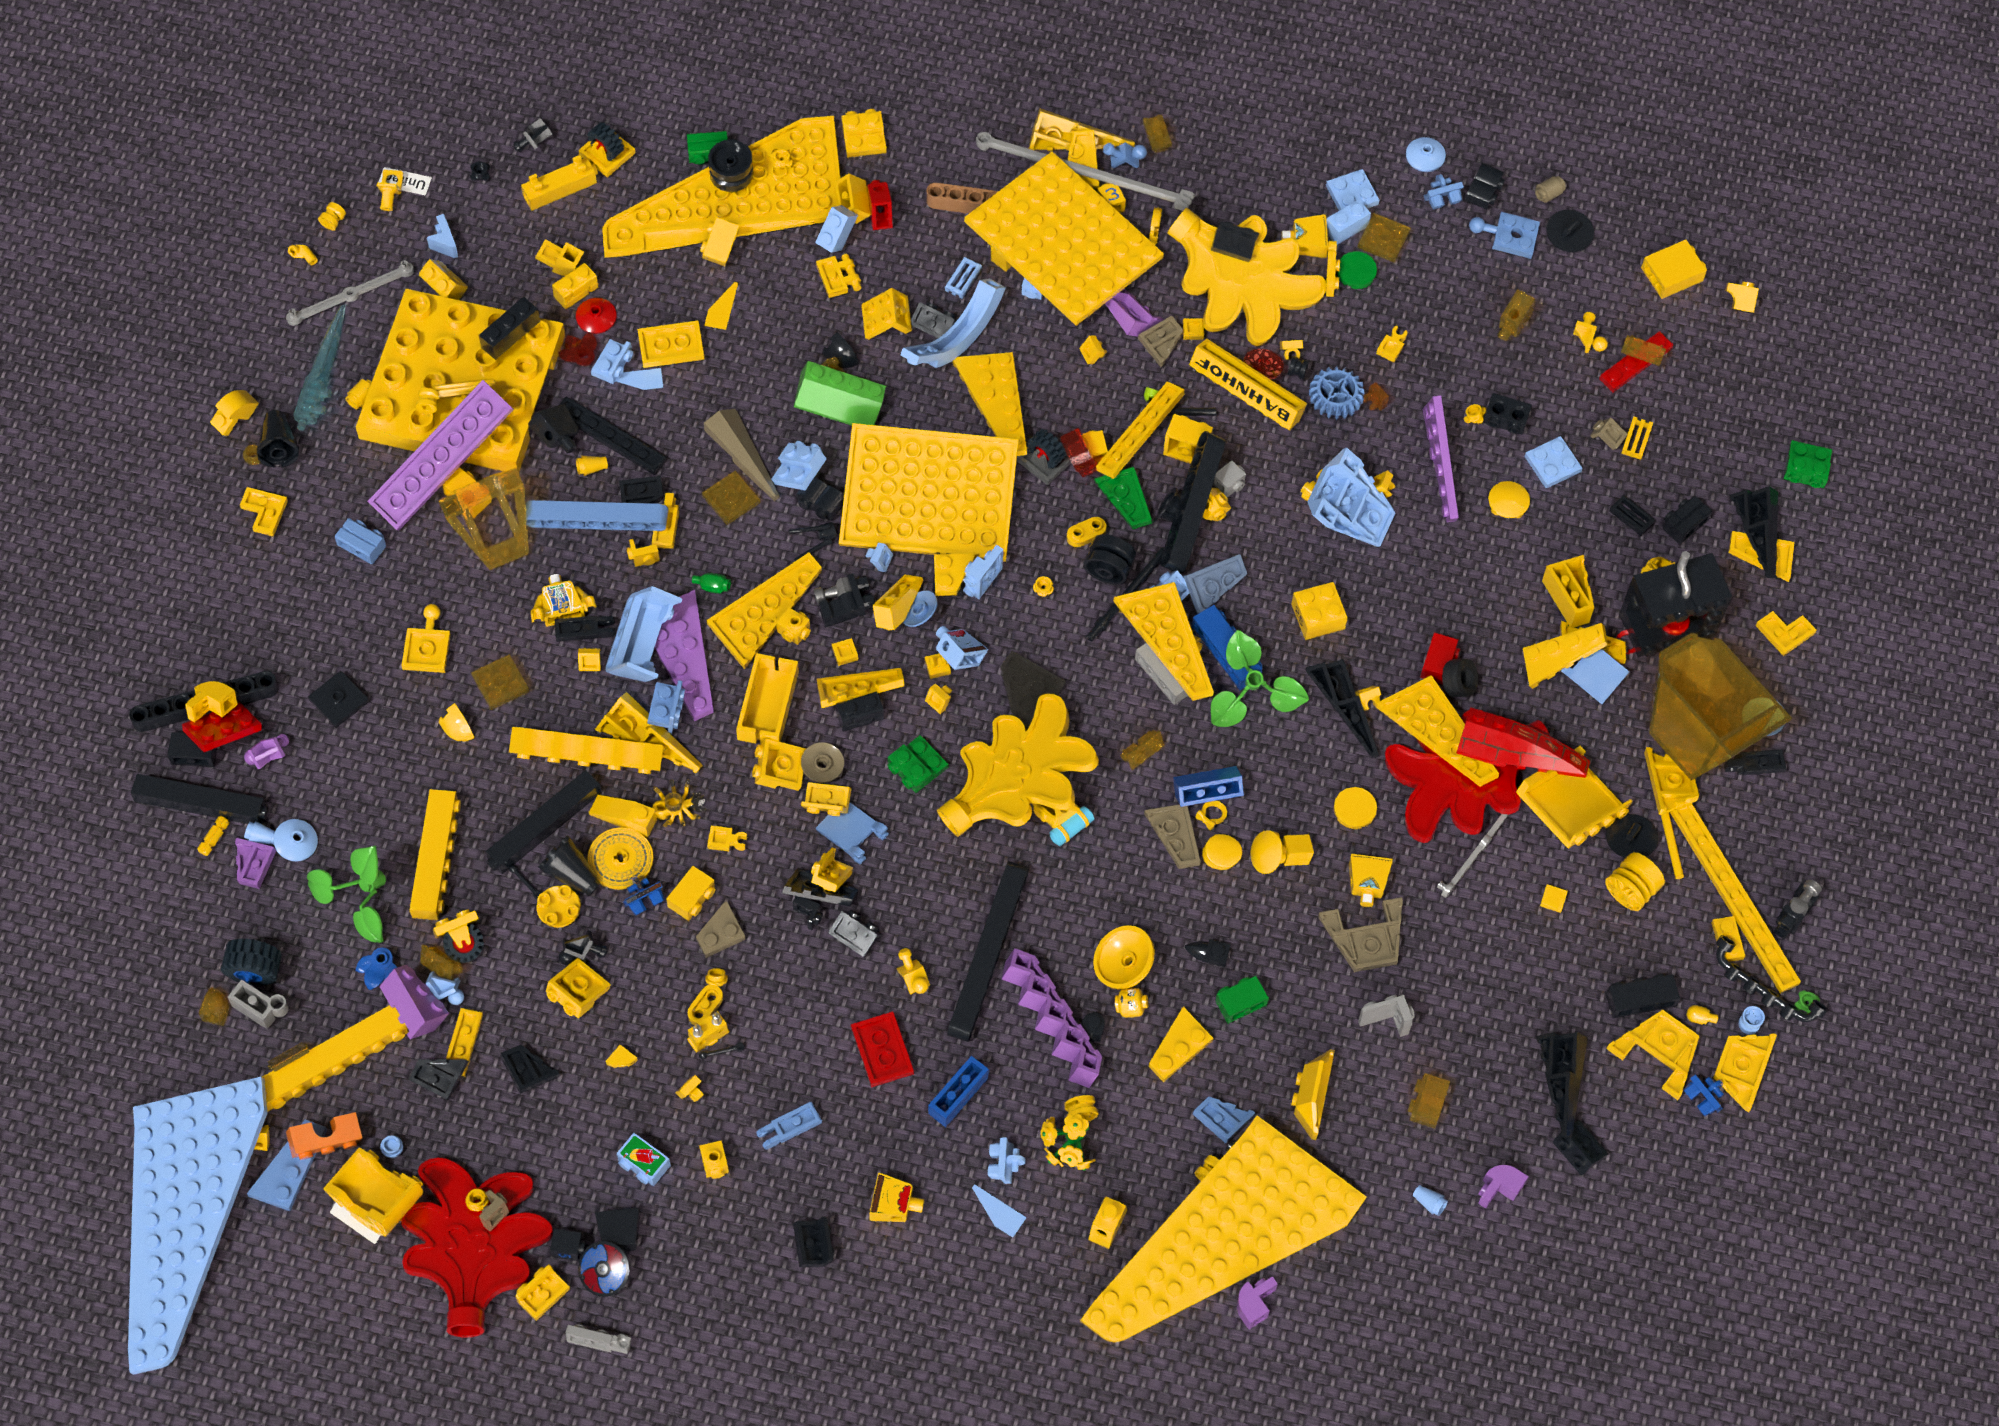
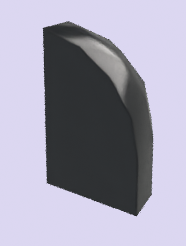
(842, 351)

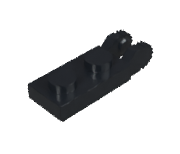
(583, 628)

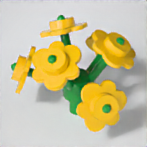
(1074, 1131)

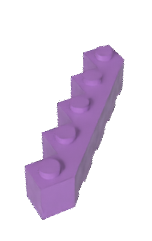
(1053, 1016)

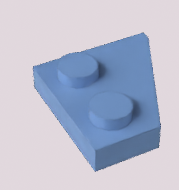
(1222, 1117)

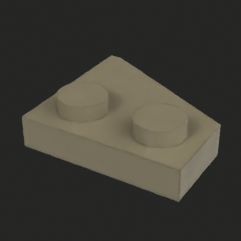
(1161, 339)

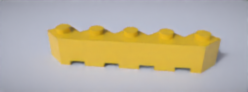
(585, 749)

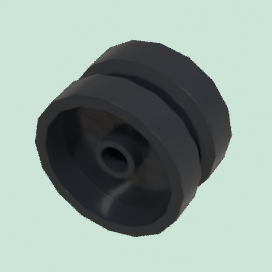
(730, 165)
(1109, 559)

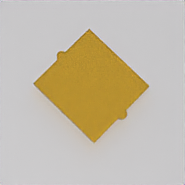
(288, 1057)

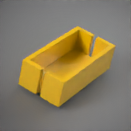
(767, 699)

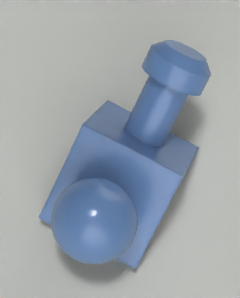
(1125, 153)

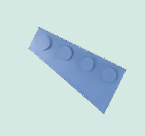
(284, 1176)

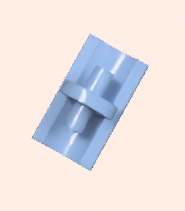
(1008, 1160)

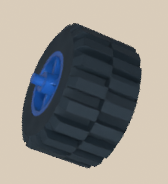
(251, 961)

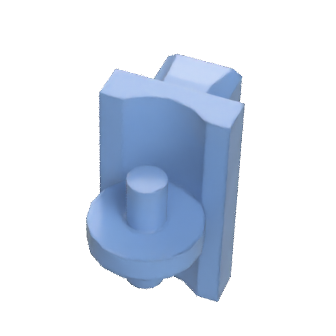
(1435, 195)

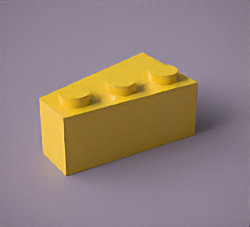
(1570, 590)

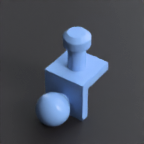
(443, 987)

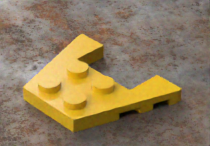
(1665, 1040)

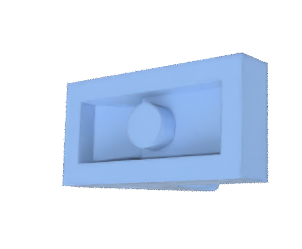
(443, 240)

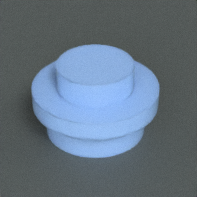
(391, 1146)

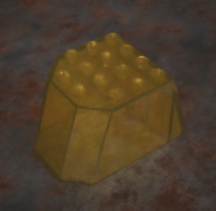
(1708, 705)

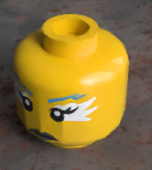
(1131, 1002)

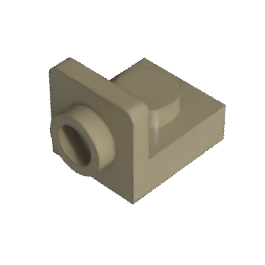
(1609, 432)
(495, 1212)

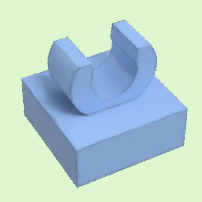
(880, 556)

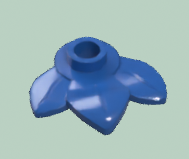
(374, 970)

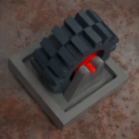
(1045, 457)

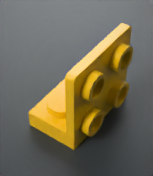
(886, 311)

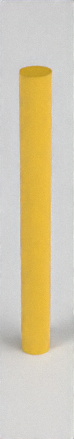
(1670, 838)

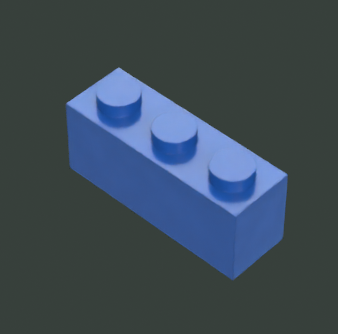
(1208, 786)
(958, 1091)

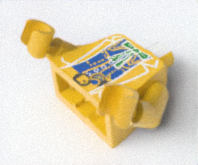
(560, 601)

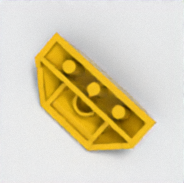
(1312, 1092)

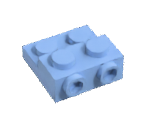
(798, 465)
(983, 572)

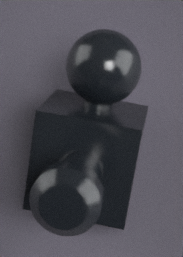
(534, 134)
(579, 948)

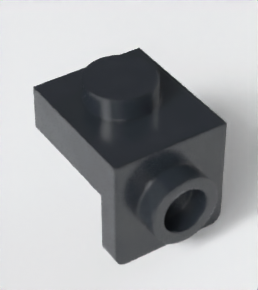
(809, 908)

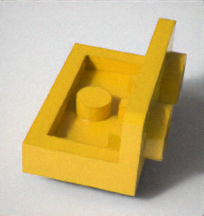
(827, 798)
(829, 872)
(541, 1292)

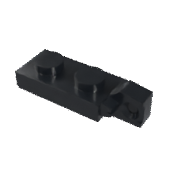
(1757, 762)

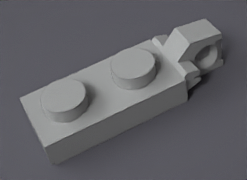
(597, 1339)

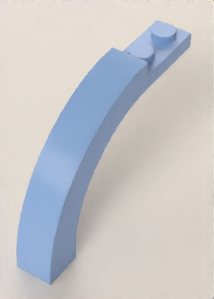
(963, 332)

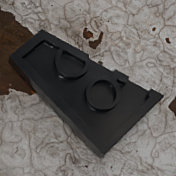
(801, 885)

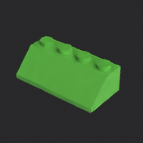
(838, 395)

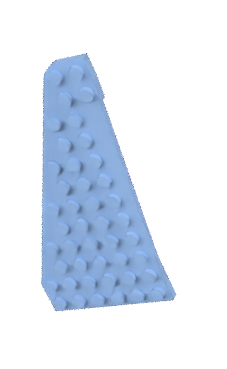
(184, 1186)

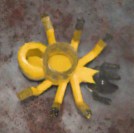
(674, 804)

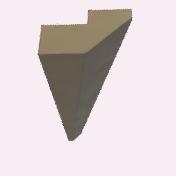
(733, 437)

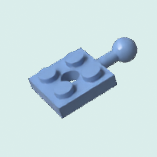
(1504, 240)

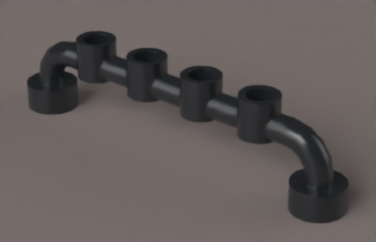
(1769, 997)

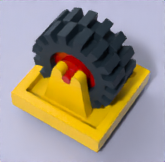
(606, 149)
(461, 939)

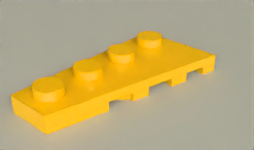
(847, 687)

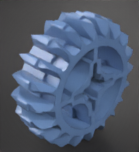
(1334, 382)

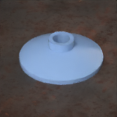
(1424, 160)
(290, 848)

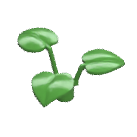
(1246, 652)
(364, 863)

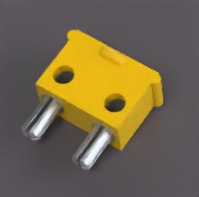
(707, 1032)

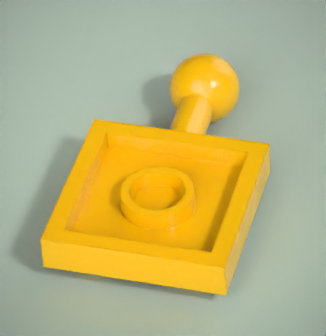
(426, 647)

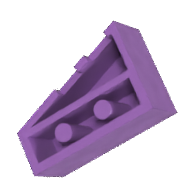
(413, 1001)

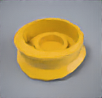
(1221, 852)

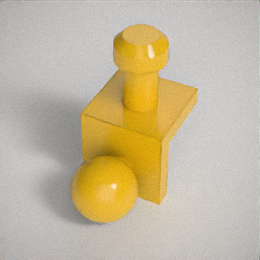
(1586, 332)
(913, 973)

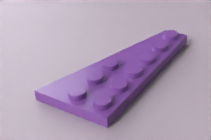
(683, 655)

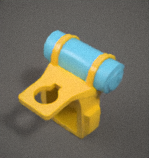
(1064, 822)

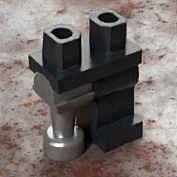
(849, 602)
(1798, 908)

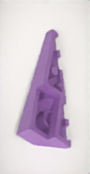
(1131, 314)

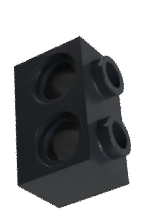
(1509, 409)

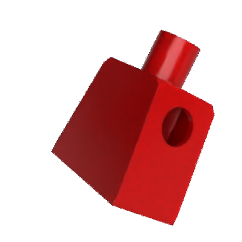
(879, 196)

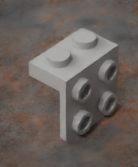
(1390, 1007)

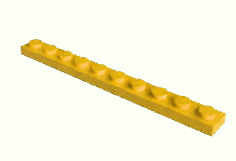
(1736, 898)

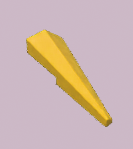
(1056, 133)
(629, 722)

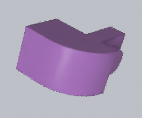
(1503, 1179)
(1250, 1303)

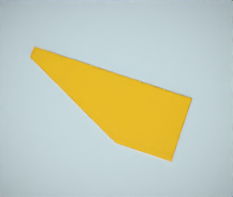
(720, 311)

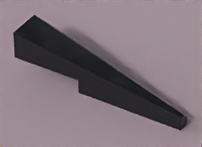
(1760, 520)
(1338, 689)
(1564, 1066)

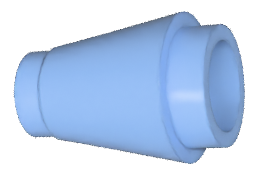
(259, 833)
(1431, 1200)

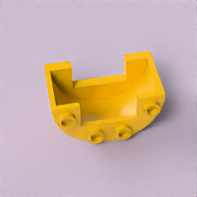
(373, 1193)

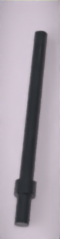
(1103, 622)

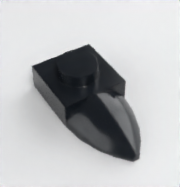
(1209, 952)

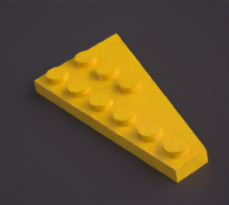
(754, 617)
(1165, 628)
(1434, 721)

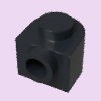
(1094, 1026)

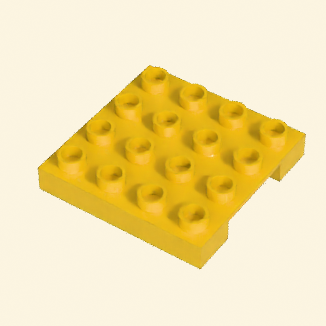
(439, 344)

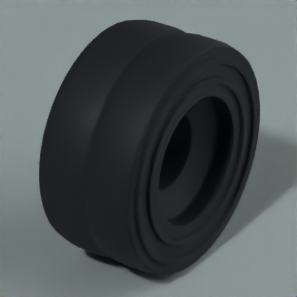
(1460, 677)

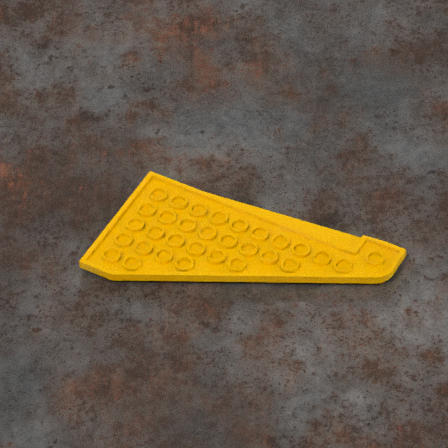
(769, 203)
(1242, 1217)

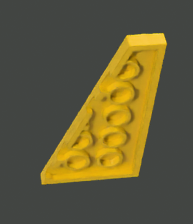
(995, 392)

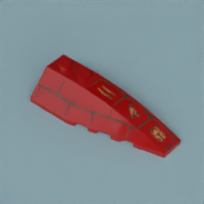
(1509, 742)

